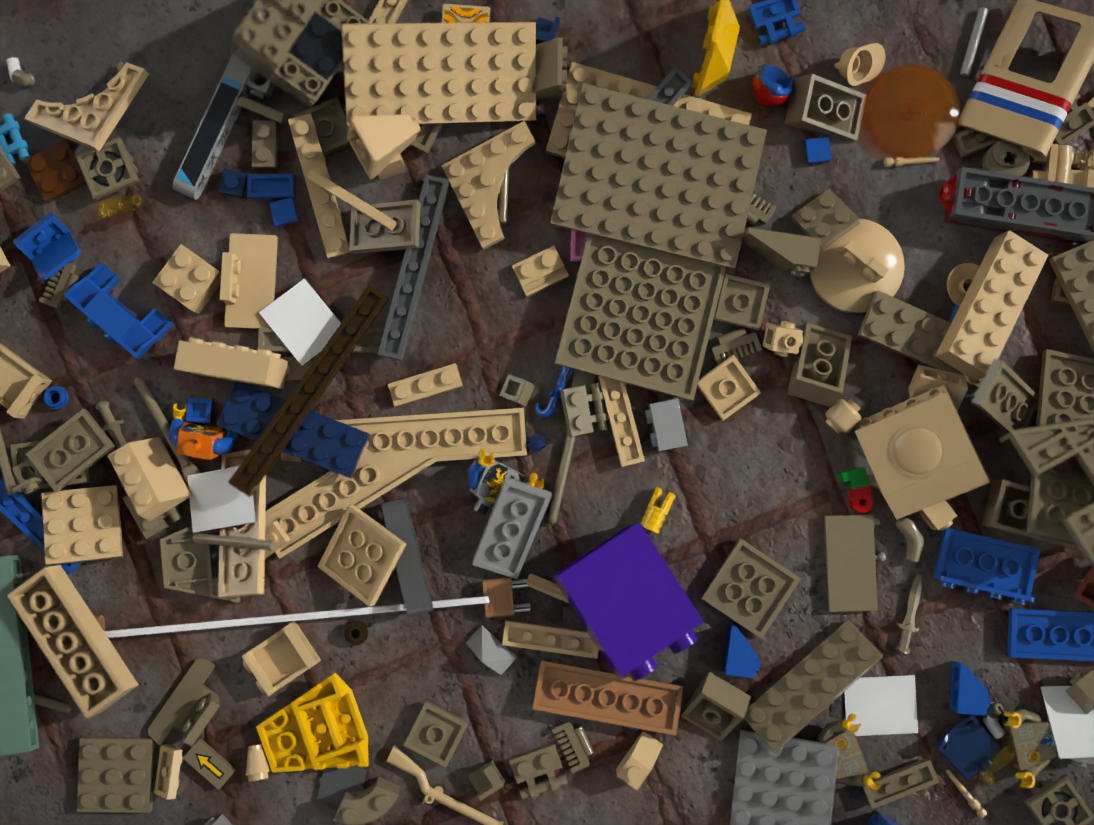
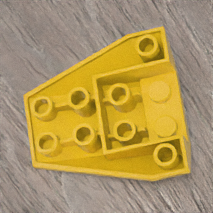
(720, 47)

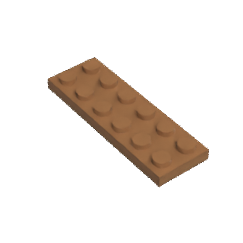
(608, 698)

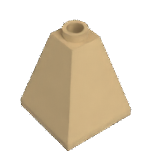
(380, 139)

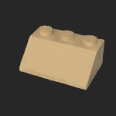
(149, 477)

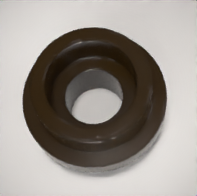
(363, 633)

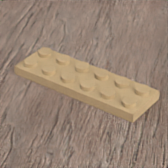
(243, 568)

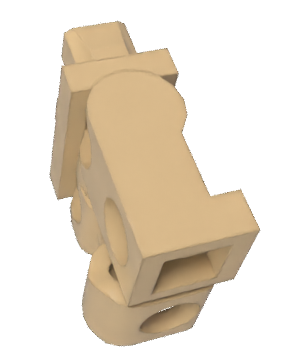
(1058, 164)

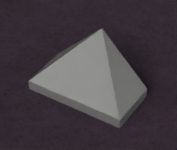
(491, 650)

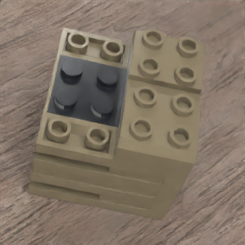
(295, 43)

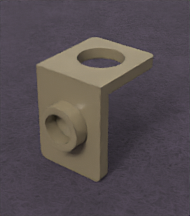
(30, 485)

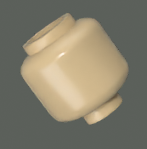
(843, 416)

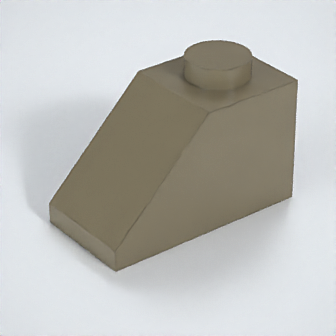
(1083, 691)

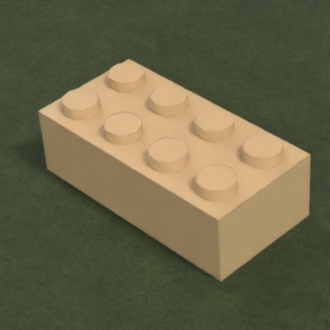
(231, 363)

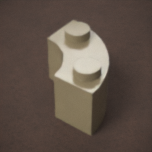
(368, 804)

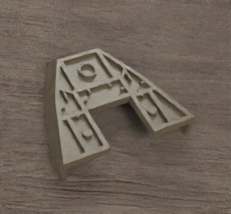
(1050, 444)

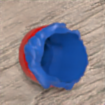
(771, 85)

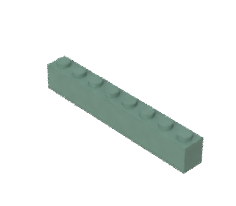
(17, 699)

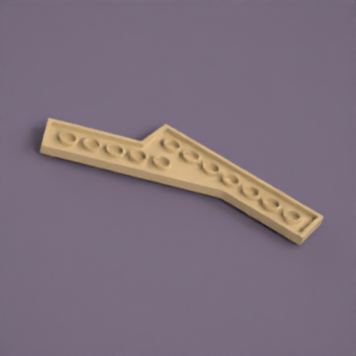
(392, 455)

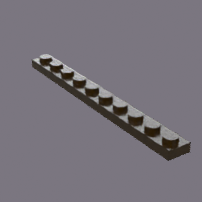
(308, 391)

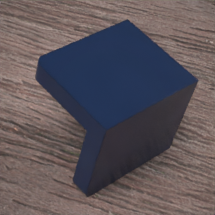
(546, 29)

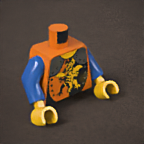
(199, 439)

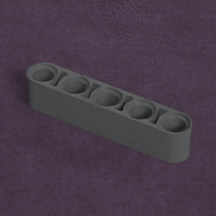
(409, 565)

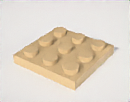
(82, 525)
(361, 555)

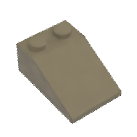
(825, 107)
(786, 251)
(820, 365)

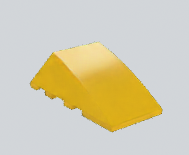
(316, 731)

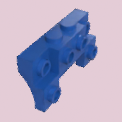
(104, 311)

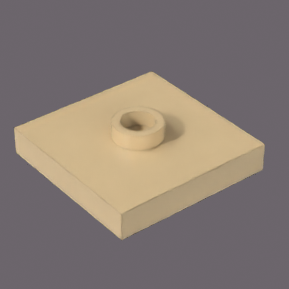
(727, 387)

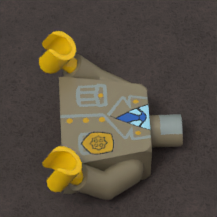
(1032, 742)
(850, 763)

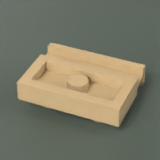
(540, 271)

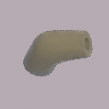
(913, 538)

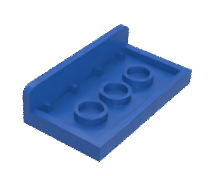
(986, 565)

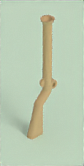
(402, 761)

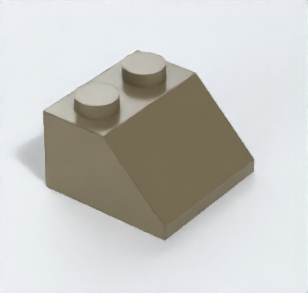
(716, 706)

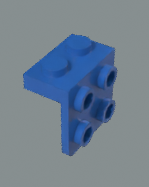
(48, 246)

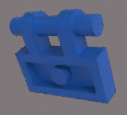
(772, 12)

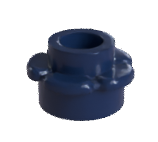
(536, 443)

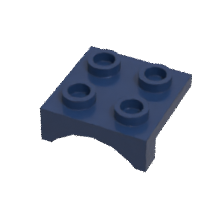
(967, 746)

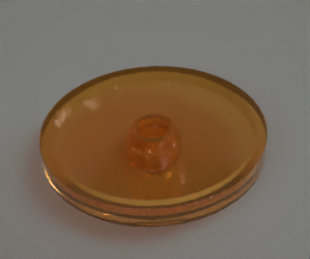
(911, 111)

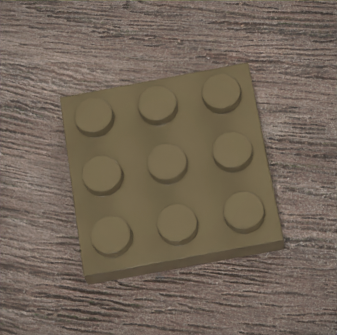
(750, 588)
(115, 774)

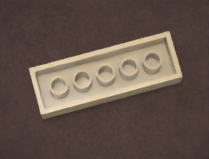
(992, 305)
(72, 640)

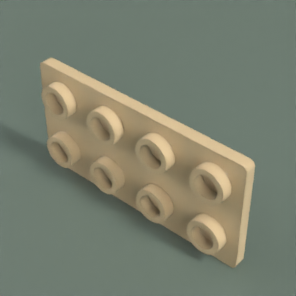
(248, 279)

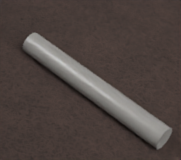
(973, 42)

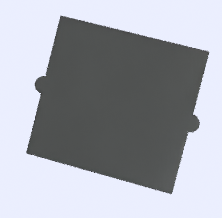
(336, 782)

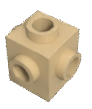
(783, 338)

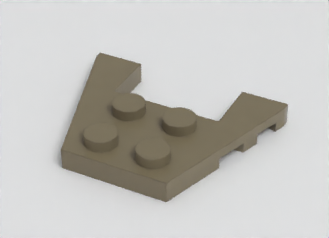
(189, 564)

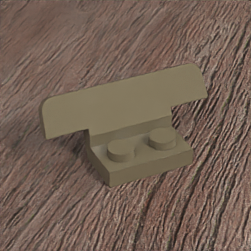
(188, 706)

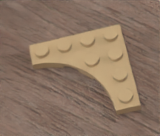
(91, 117)
(479, 176)

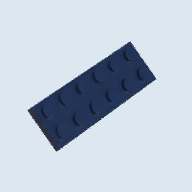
(316, 441)

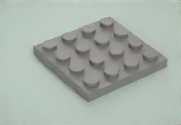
(785, 786)

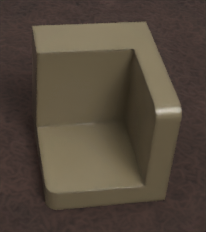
(486, 780)

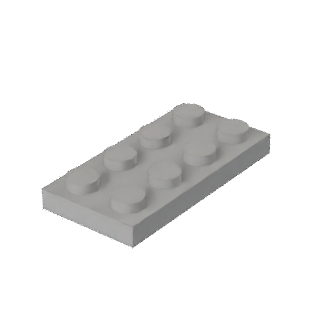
(511, 528)

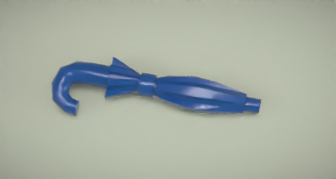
(554, 395)

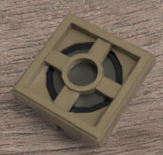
(107, 171)
(1056, 807)

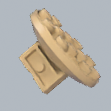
(858, 266)

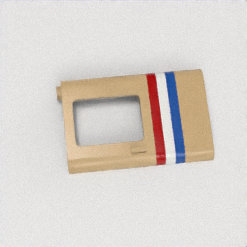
(1021, 106)

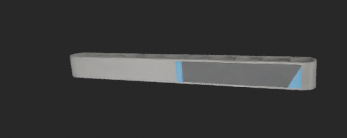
(213, 130)

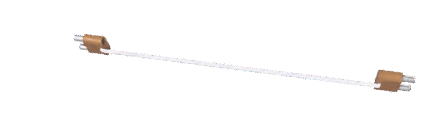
(497, 601)

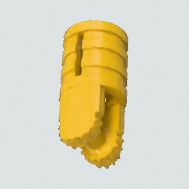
(654, 515)

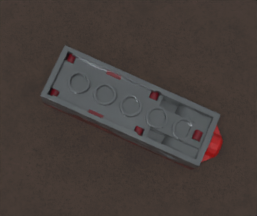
(1019, 205)

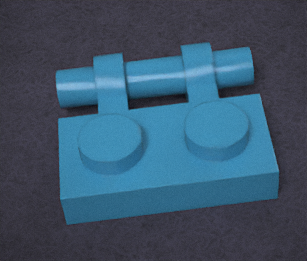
(19, 145)

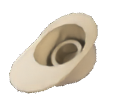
(861, 63)

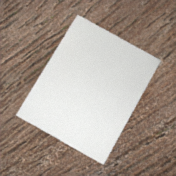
(301, 321)
(218, 503)
(883, 705)
(1069, 723)

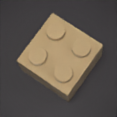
(189, 279)

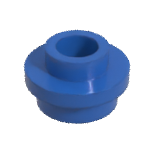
(49, 397)

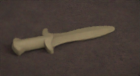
(111, 426)
(908, 623)

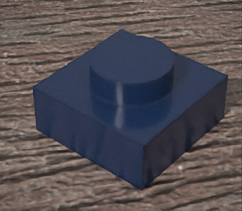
(233, 183)

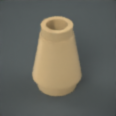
(257, 765)

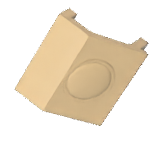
(920, 452)

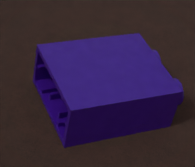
(629, 602)

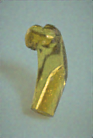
(119, 204)
(999, 762)

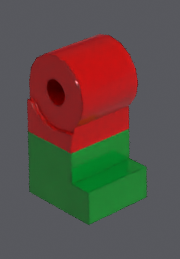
(859, 490)

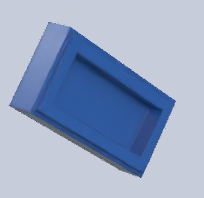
(271, 186)

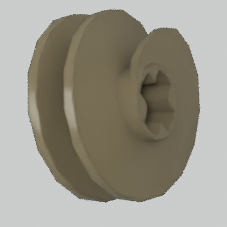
(994, 159)

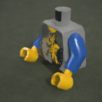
(487, 478)

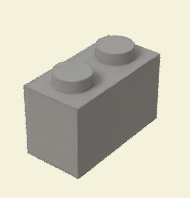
(666, 425)

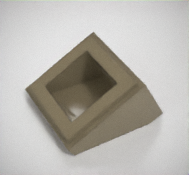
(517, 390)

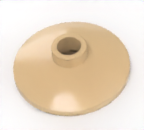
(959, 276)

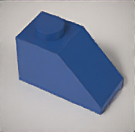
(739, 655)
(967, 692)

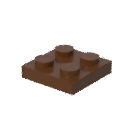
(56, 171)

